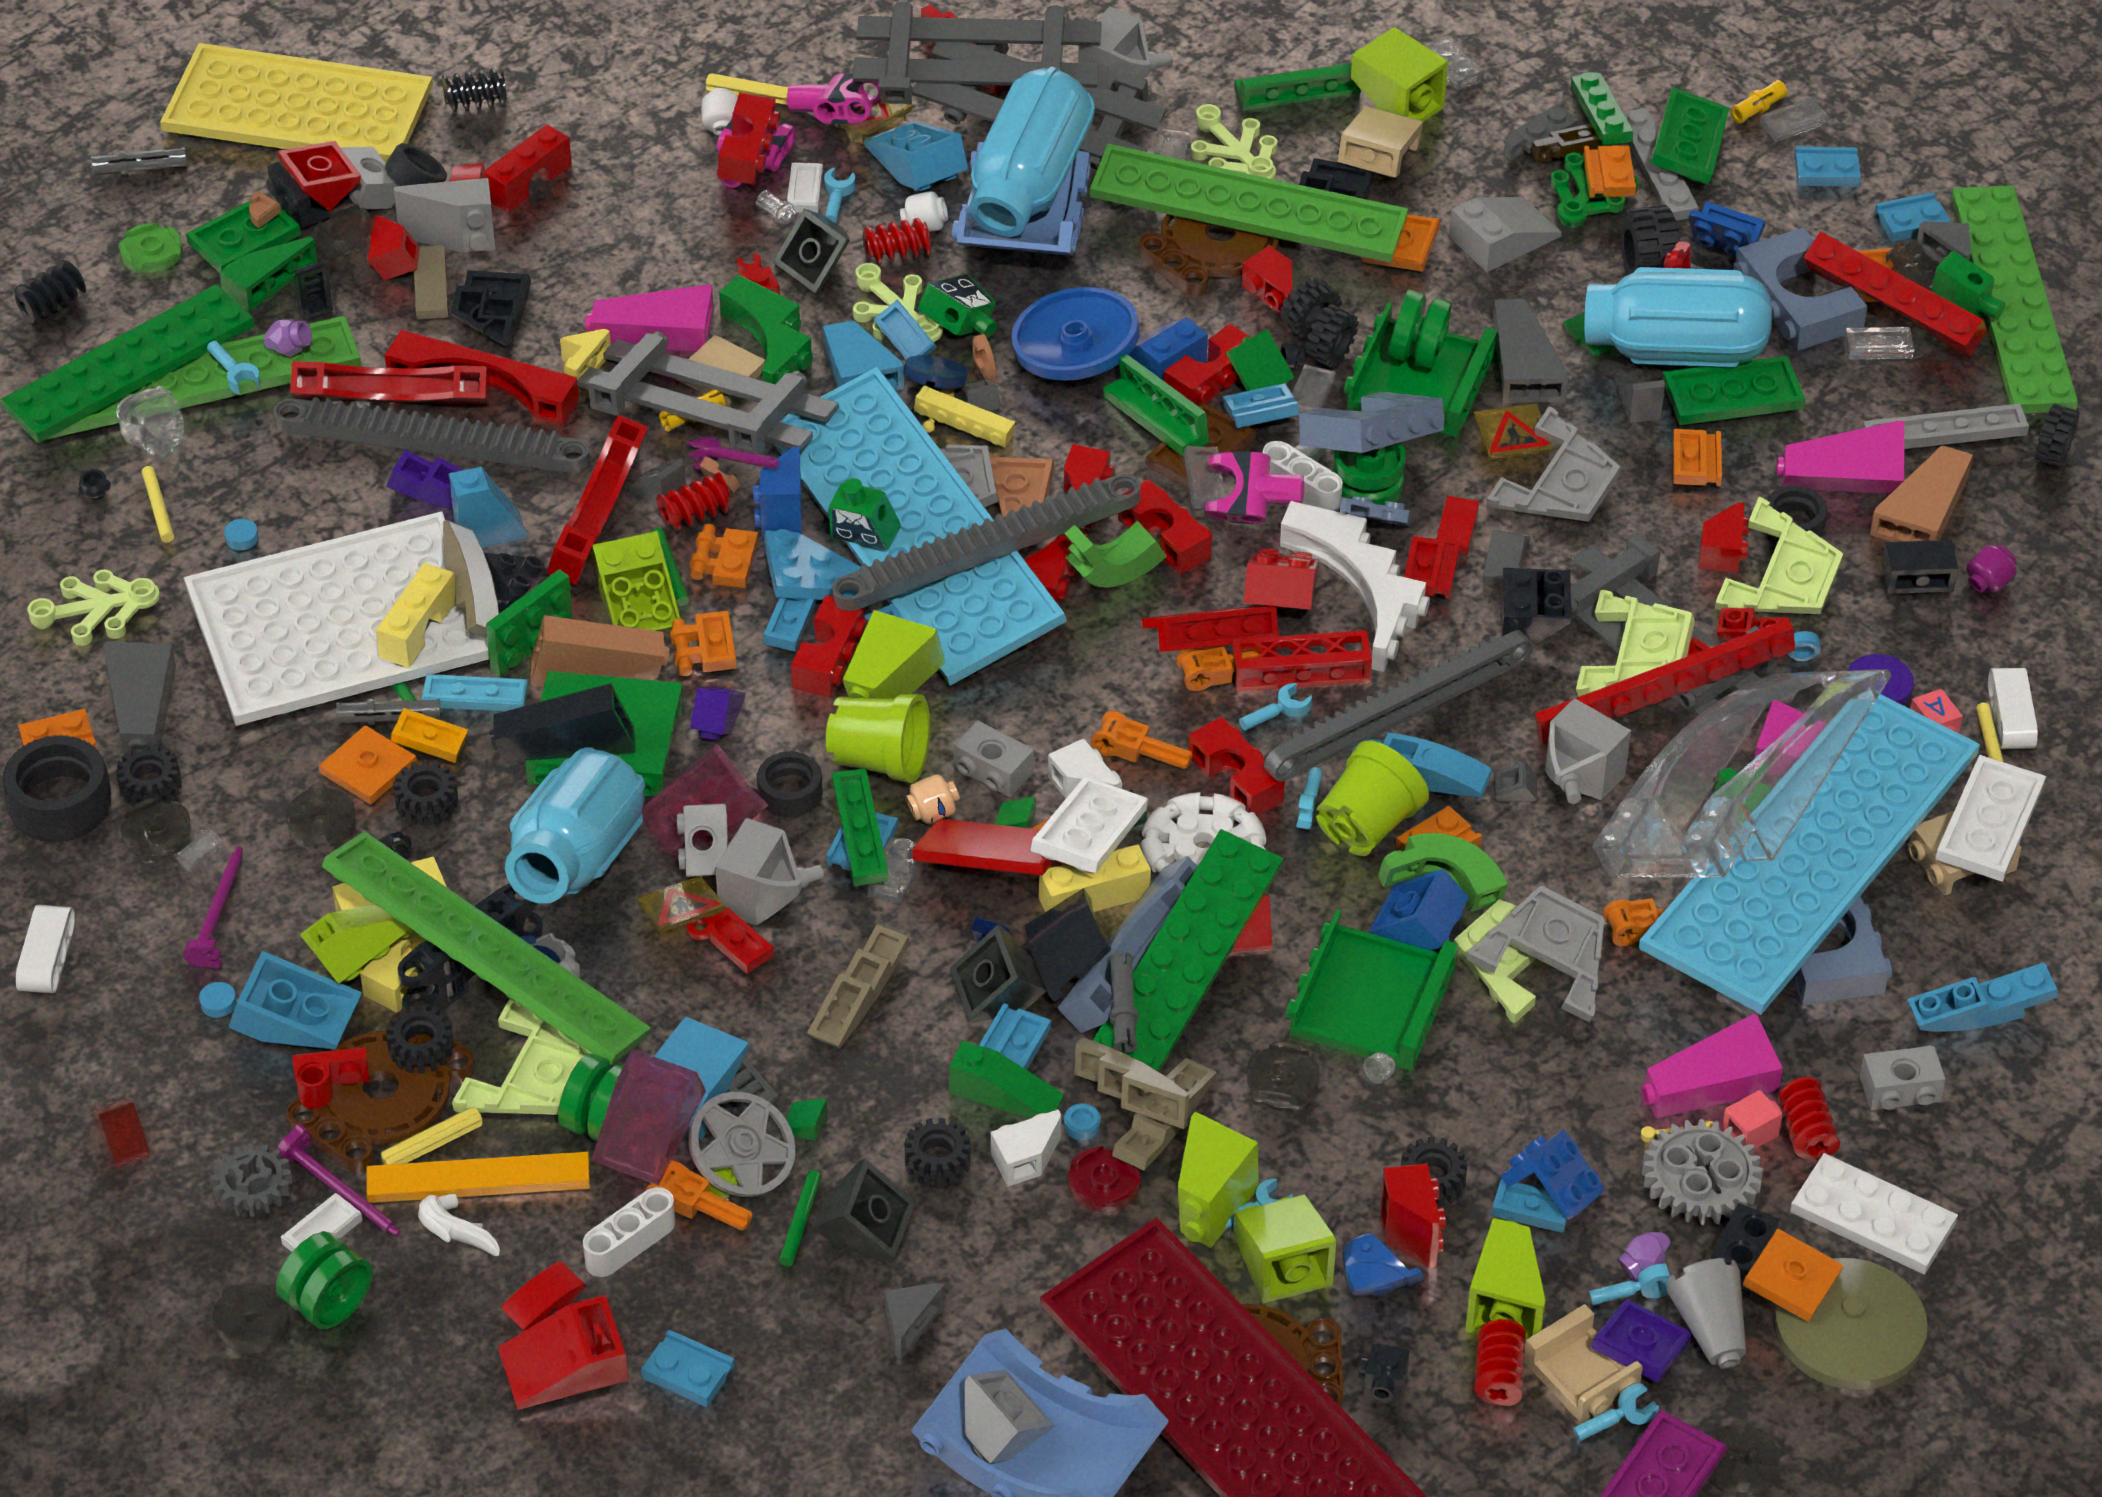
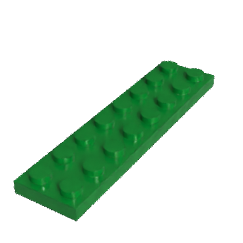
(126, 363)
(1195, 944)

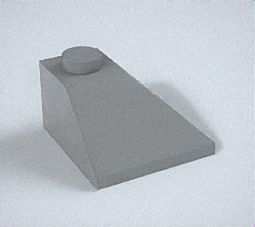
(1001, 1416)

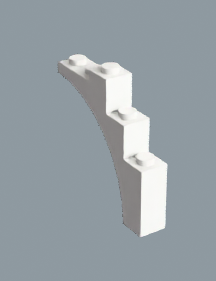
(1371, 570)

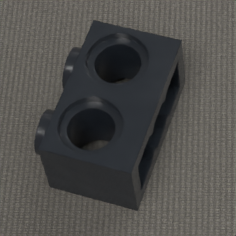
(1745, 1239)

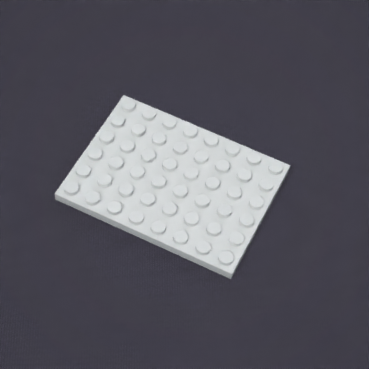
(307, 619)

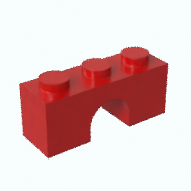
(744, 151)
(543, 152)
(1201, 380)
(1181, 538)
(822, 666)
(1222, 748)

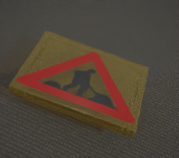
(881, 115)
(1511, 431)
(680, 904)

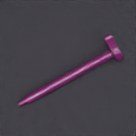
(712, 448)
(202, 950)
(294, 1147)

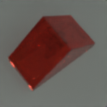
(121, 1131)

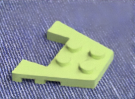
(1797, 573)
(1650, 639)
(1502, 988)
(535, 1077)

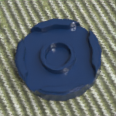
(942, 371)

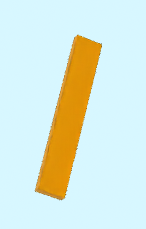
(478, 1177)

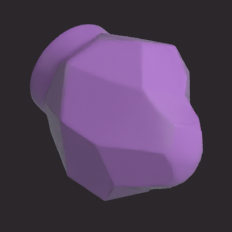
(288, 336)
(1644, 1252)

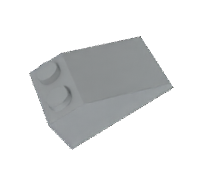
(448, 214)
(1499, 229)

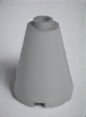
(1712, 1309)

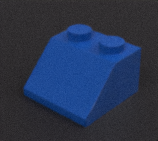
(1169, 344)
(780, 495)
(1421, 910)

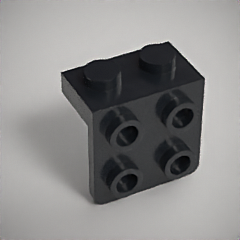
(294, 200)
(514, 576)

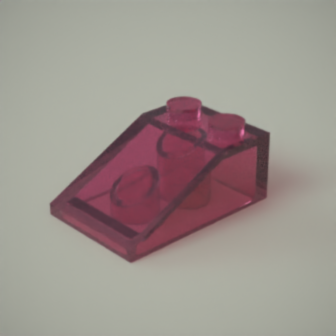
(707, 782)
(647, 1116)

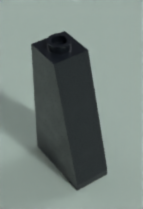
(564, 726)

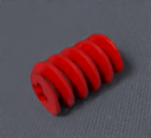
(896, 240)
(694, 501)
(1808, 1118)
(1500, 1362)

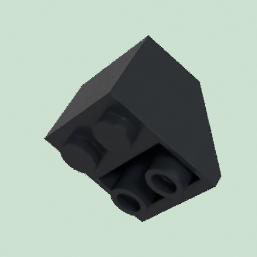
(1535, 601)

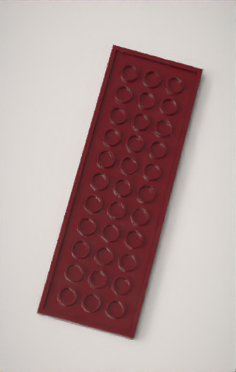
(1218, 1376)

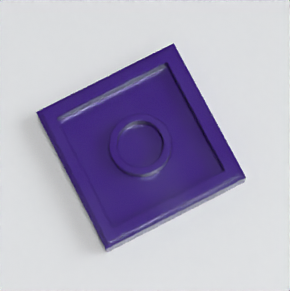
(1643, 1337)

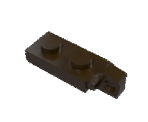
(1565, 142)

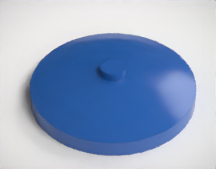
(1075, 333)

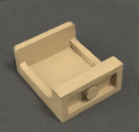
(1379, 141)
(1923, 849)
(1573, 1371)

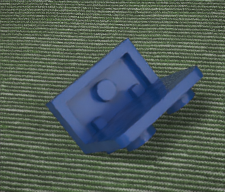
(1724, 228)
(1559, 1169)

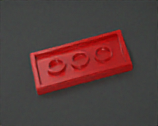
(981, 847)

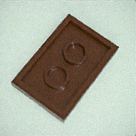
(1221, 434)

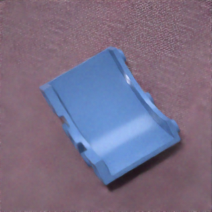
(1046, 232)
(1083, 1454)

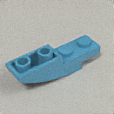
(1440, 766)
(1990, 1003)

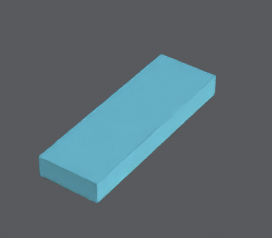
(476, 692)

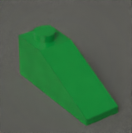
(264, 272)
(999, 1082)

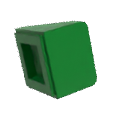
(1017, 813)
(807, 1118)

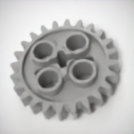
(1701, 1171)

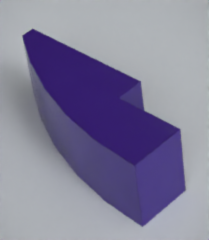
(423, 479)

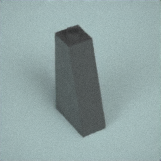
(1525, 357)
(140, 689)

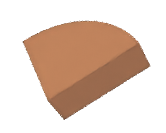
(262, 209)
(984, 357)
(710, 467)

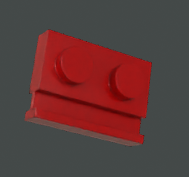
(1432, 563)

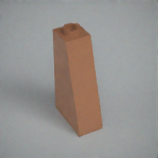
(1924, 500)
(596, 650)

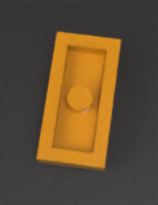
(429, 735)

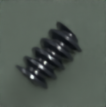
(474, 89)
(47, 288)

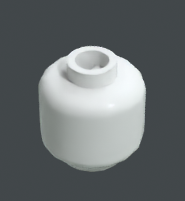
(717, 109)
(927, 208)

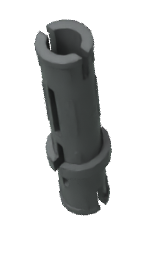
(138, 161)
(384, 711)
(1124, 1014)

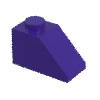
(716, 711)

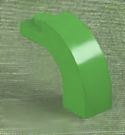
(1117, 561)
(1461, 859)

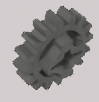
(251, 1179)

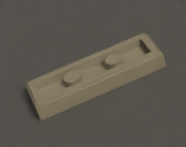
(431, 283)

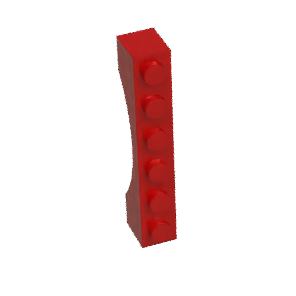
(1926, 309)
(396, 385)
(543, 392)
(598, 498)
(1050, 563)

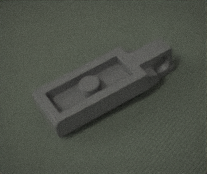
(1538, 128)

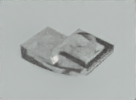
(900, 871)

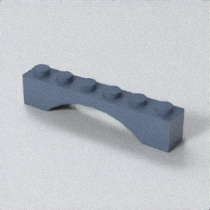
(1091, 997)

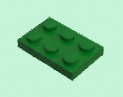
(235, 235)
(515, 630)

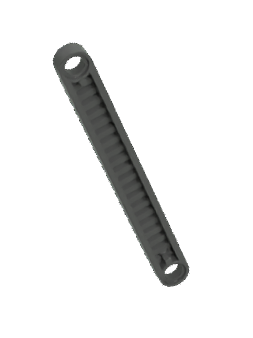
(432, 434)
(986, 541)
(1398, 704)

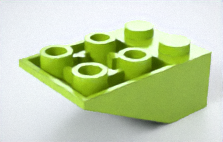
(635, 582)
(352, 938)

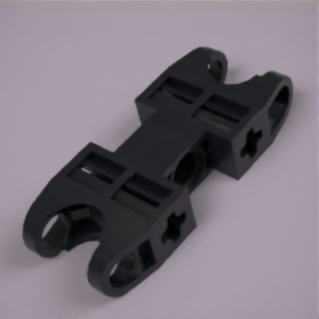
(446, 980)

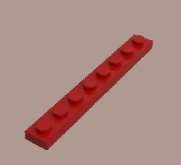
(1681, 674)

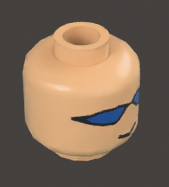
(932, 799)

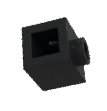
(1384, 1374)

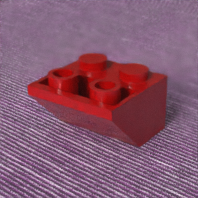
(1411, 1213)

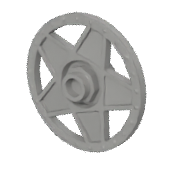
(742, 1144)

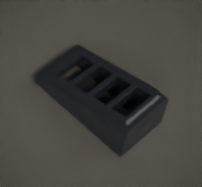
(315, 296)

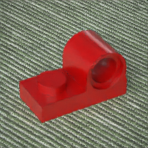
(321, 1070)

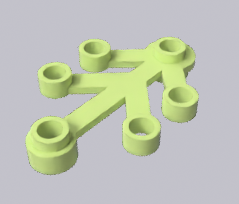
(1208, 120)
(869, 280)
(133, 596)

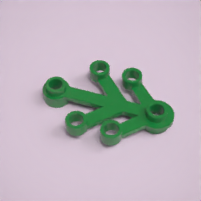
(1575, 211)

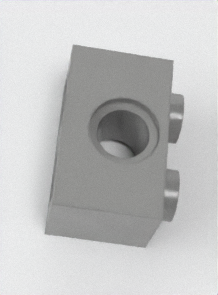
(375, 185)
(993, 758)
(695, 819)
(1902, 1078)

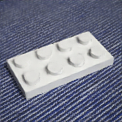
(1990, 818)
(1089, 825)
(1874, 1213)

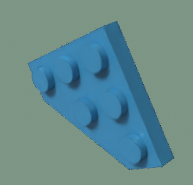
(804, 567)

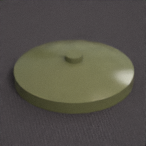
(1862, 1332)

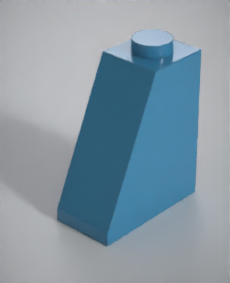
(854, 352)
(484, 508)

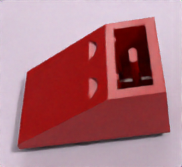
(1281, 579)
(565, 1354)

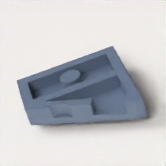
(1363, 507)

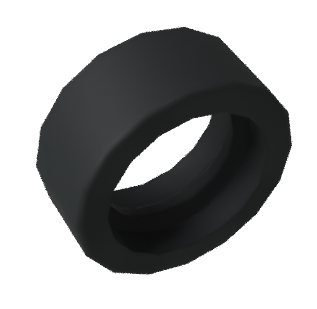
(414, 166)
(1804, 500)
(790, 764)

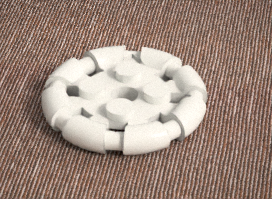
(1195, 828)

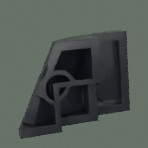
(1338, 178)
(492, 303)
(1067, 942)

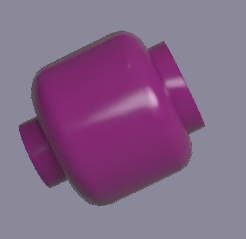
(1991, 569)

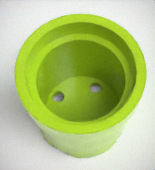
(881, 735)
(1371, 797)

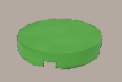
(151, 248)

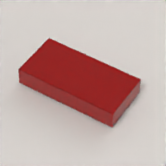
(1458, 522)

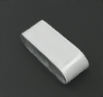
(1321, 485)
(2012, 708)
(45, 949)
(629, 1232)

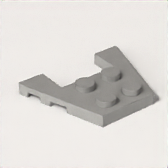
(975, 469)
(1571, 483)
(1556, 934)

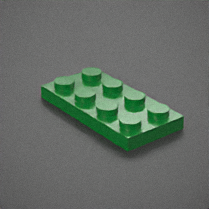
(1689, 135)
(1733, 392)

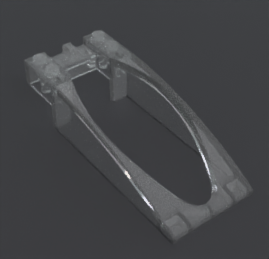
(1755, 807)

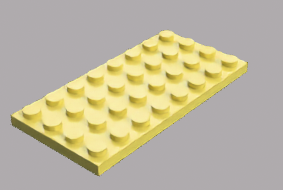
(294, 101)

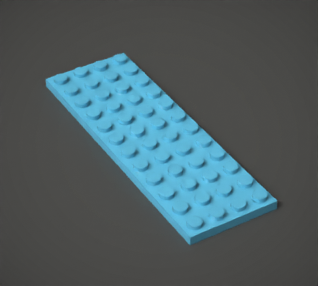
(882, 444)
(1768, 917)

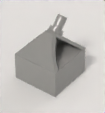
(1121, 49)
(1586, 752)
(760, 873)

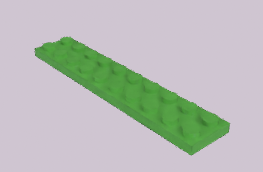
(1249, 203)
(2025, 332)
(206, 379)
(486, 947)

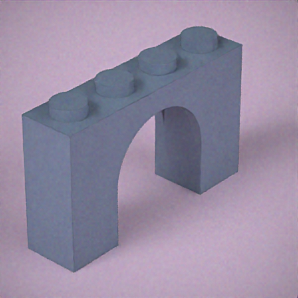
(1800, 318)
(1382, 422)
(1848, 971)

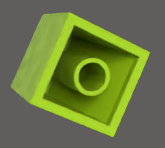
(1401, 75)
(893, 658)
(1214, 1178)
(1285, 1247)
(1507, 1280)

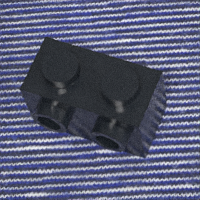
(1922, 566)

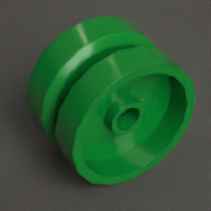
(1424, 330)
(1372, 474)
(588, 1095)
(324, 1280)

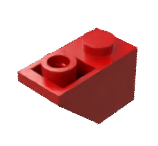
(391, 249)
(1268, 277)
(1722, 540)

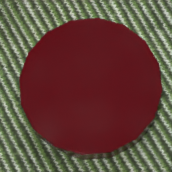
(1102, 1180)

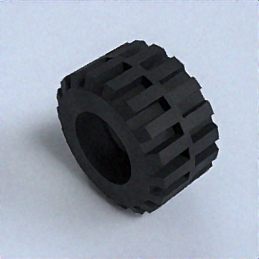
(1647, 237)

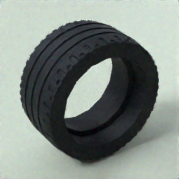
(62, 818)

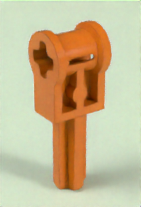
(1210, 667)
(1132, 738)
(1633, 921)
(693, 1194)

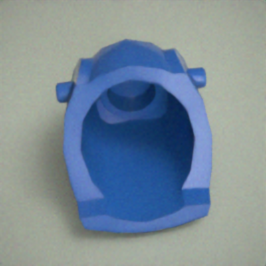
(1374, 1269)

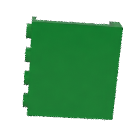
(1454, 377)
(650, 706)
(1370, 993)

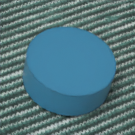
(241, 534)
(1806, 645)
(217, 999)
(1082, 1121)

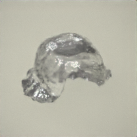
(151, 421)

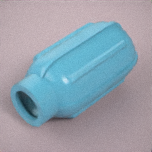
(1029, 150)
(1681, 316)
(574, 825)

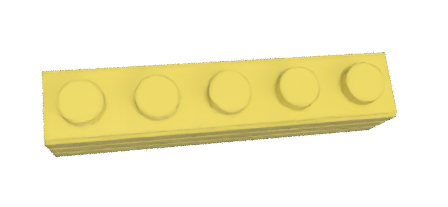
(964, 416)

